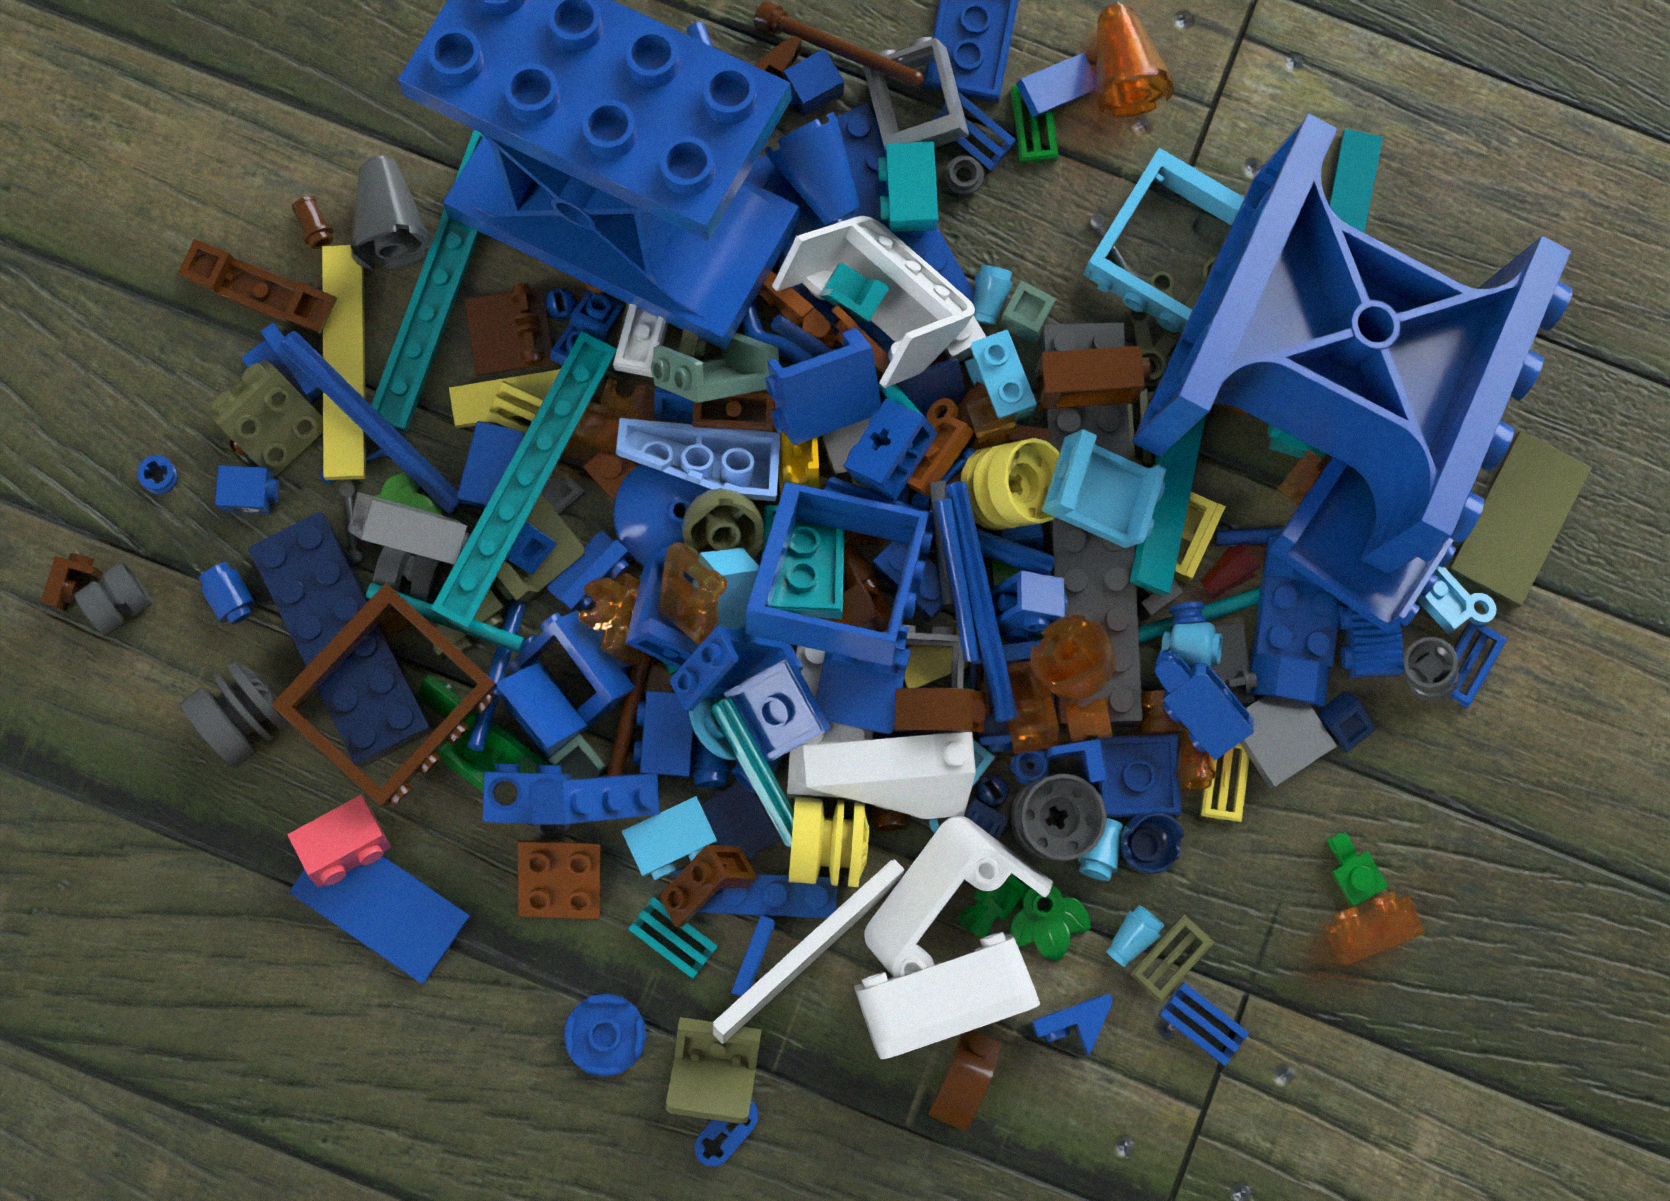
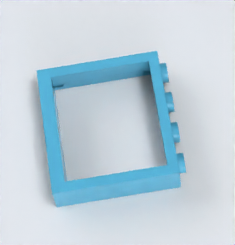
(1192, 186)

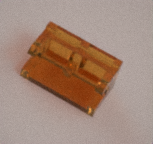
(1036, 717)

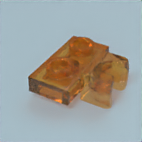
(601, 421)
(613, 614)

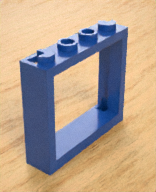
(849, 514)

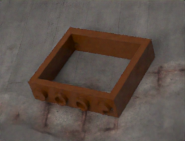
(338, 650)

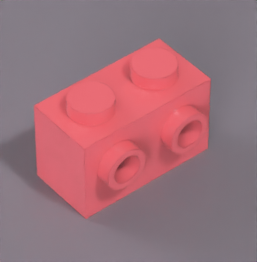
(339, 842)

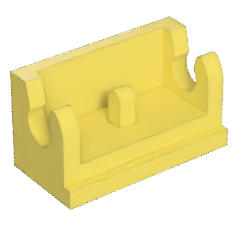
(1198, 529)

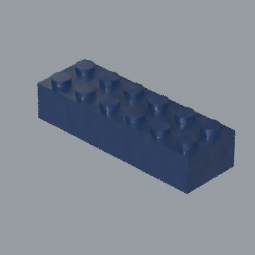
(317, 598)

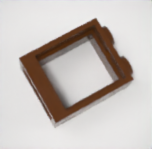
(1091, 377)

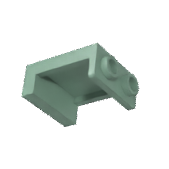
(737, 372)

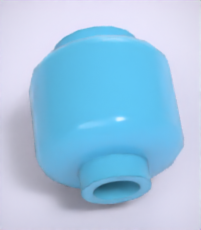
(1195, 643)

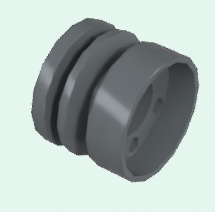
(234, 714)
(1080, 822)

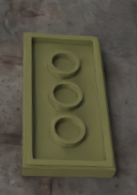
(1520, 518)

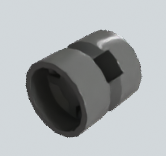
(409, 574)
(113, 598)
(1431, 669)

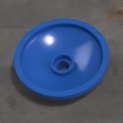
(645, 510)

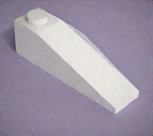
(903, 774)

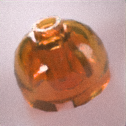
(1073, 658)

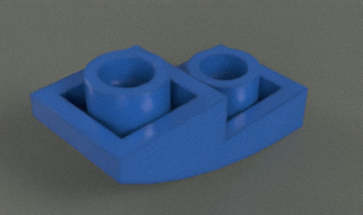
(594, 315)

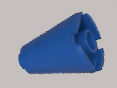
(818, 169)

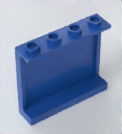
(1327, 542)

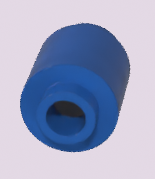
(226, 594)

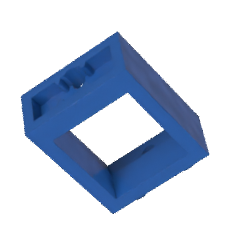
(584, 649)

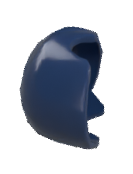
(1151, 842)

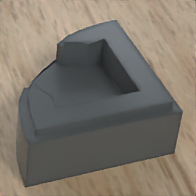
(562, 493)

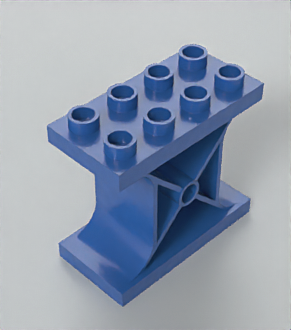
(612, 151)
(1360, 352)

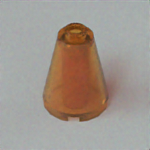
(1128, 65)

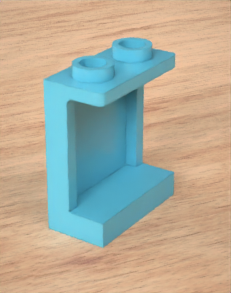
(1001, 372)
(1103, 491)

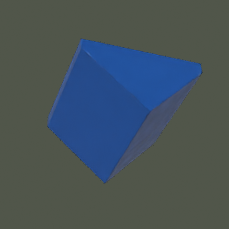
(540, 709)

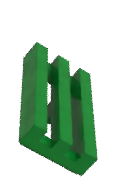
(1037, 154)

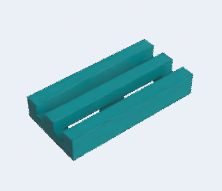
(701, 959)

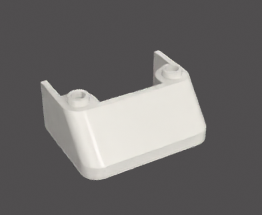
(917, 311)
(953, 854)
(947, 997)

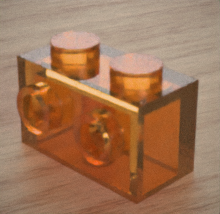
(1373, 929)

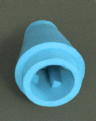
(990, 293)
(1103, 859)
(1134, 935)

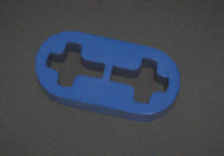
(732, 1141)

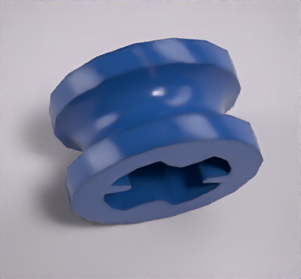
(169, 479)
(1187, 613)

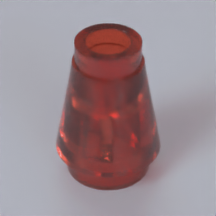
(1230, 571)

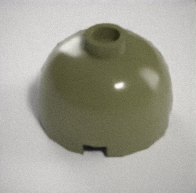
(722, 522)

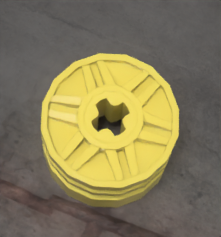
(1010, 483)
(827, 842)

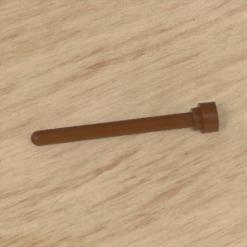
(772, 19)
(628, 717)

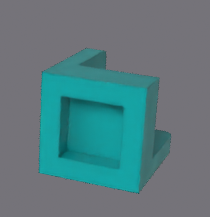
(854, 292)

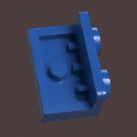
(601, 560)

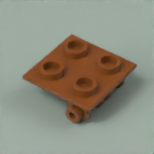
(559, 879)

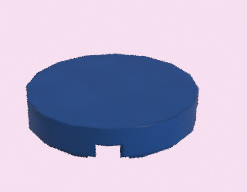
(605, 1035)

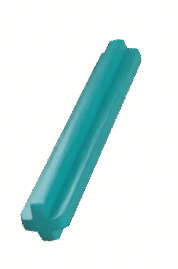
(755, 767)

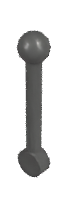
(1097, 223)
(348, 491)

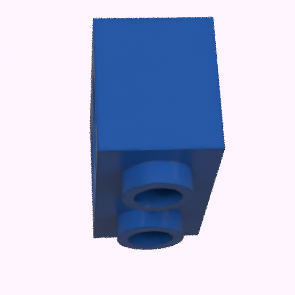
(521, 809)

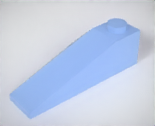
(705, 456)

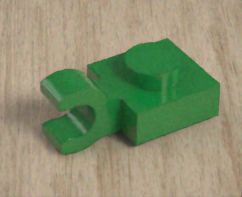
(1356, 874)
(992, 904)

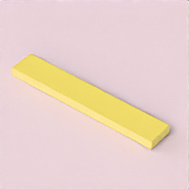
(345, 351)

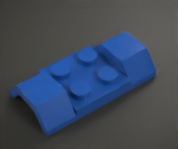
(1293, 634)

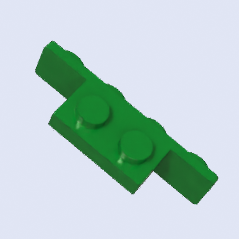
(500, 746)

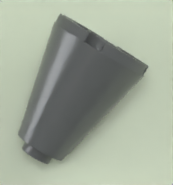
(386, 219)

